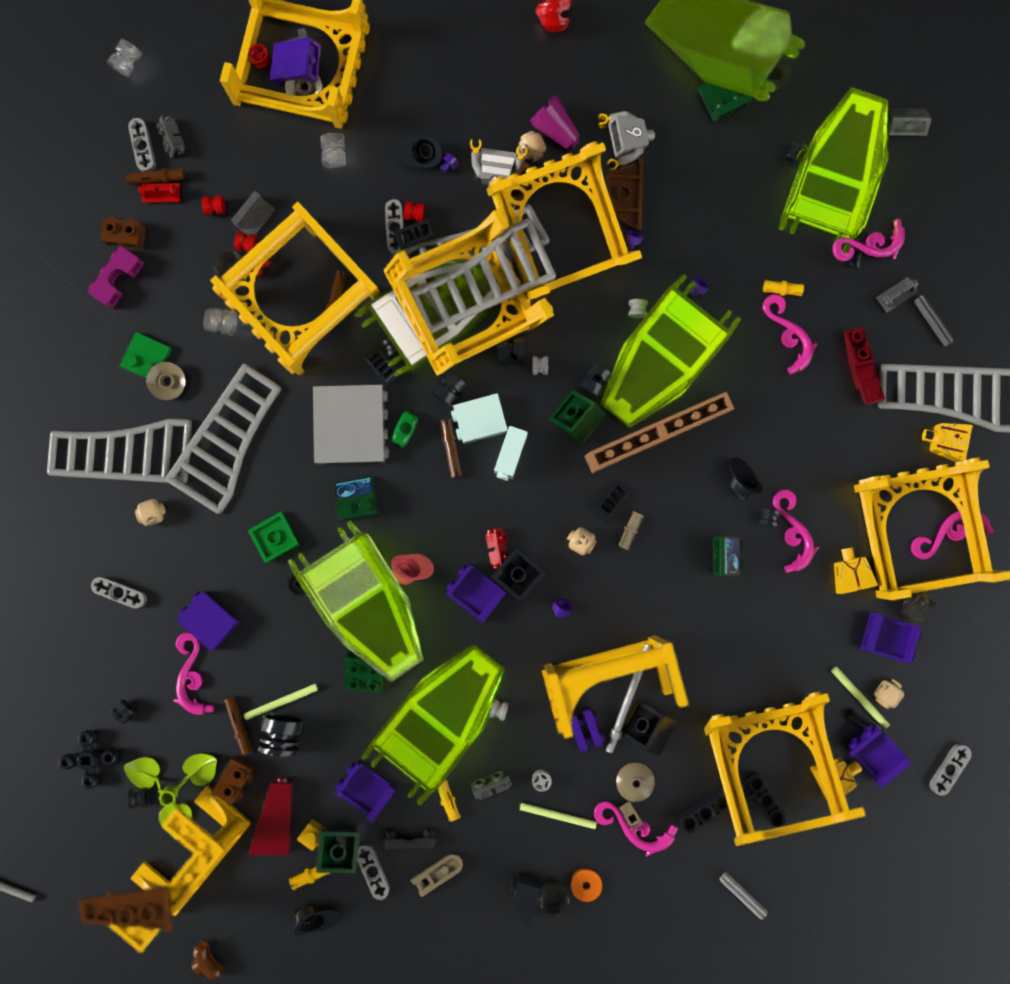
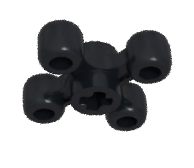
(81, 759)

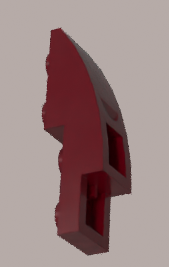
(862, 367)

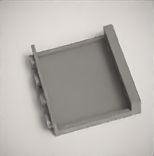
(350, 424)

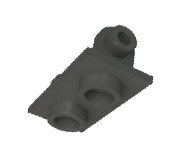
(167, 129)
(898, 294)
(482, 787)

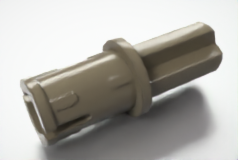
(630, 530)

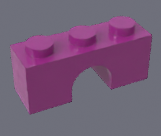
(120, 263)

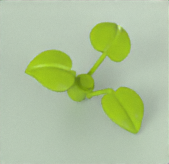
(143, 773)

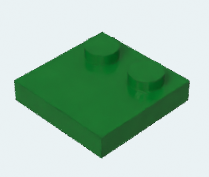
(144, 354)
(273, 537)

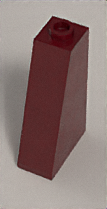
(274, 826)

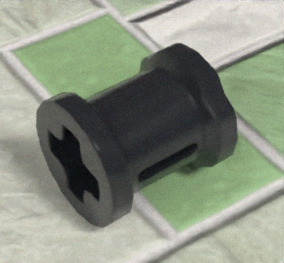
(795, 152)

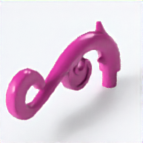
(870, 247)
(793, 329)
(946, 529)
(809, 551)
(195, 677)
(651, 847)

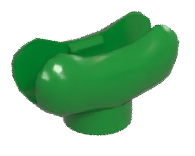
(404, 429)

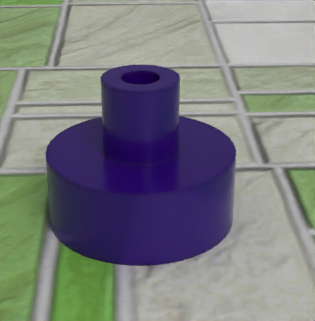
(448, 162)
(632, 238)
(700, 287)
(562, 607)

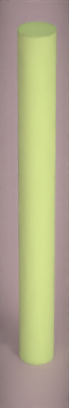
(860, 697)
(280, 702)
(558, 815)

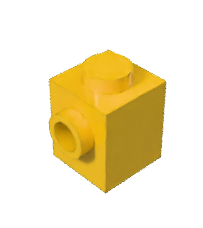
(310, 834)

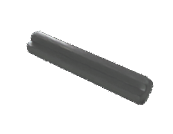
(934, 320)

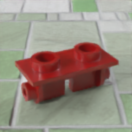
(160, 192)
(497, 539)

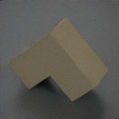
(631, 816)

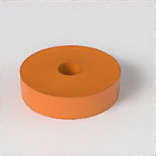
(586, 875)

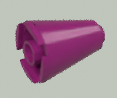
(556, 123)

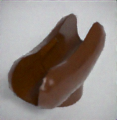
(205, 962)

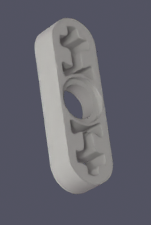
(136, 139)
(388, 213)
(133, 592)
(958, 769)
(369, 879)

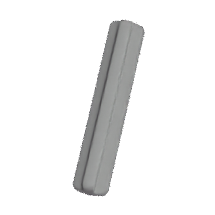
(744, 896)

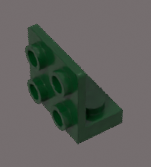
(722, 101)
(360, 675)

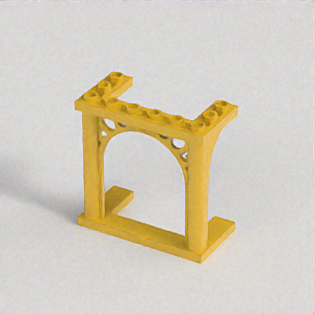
(348, 21)
(590, 164)
(527, 318)
(295, 351)
(965, 479)
(572, 678)
(812, 716)
(207, 854)

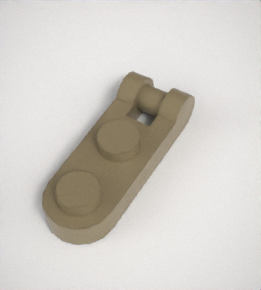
(438, 873)

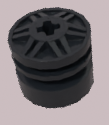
(280, 739)

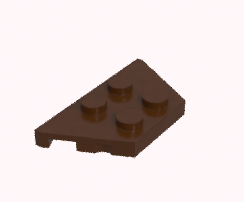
(626, 193)

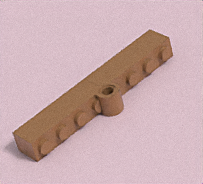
(658, 432)

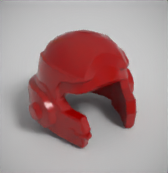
(551, 14)

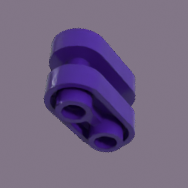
(596, 736)

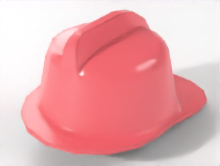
(411, 568)

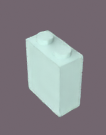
(479, 419)
(510, 453)

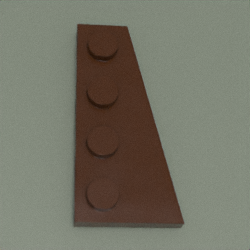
(136, 908)

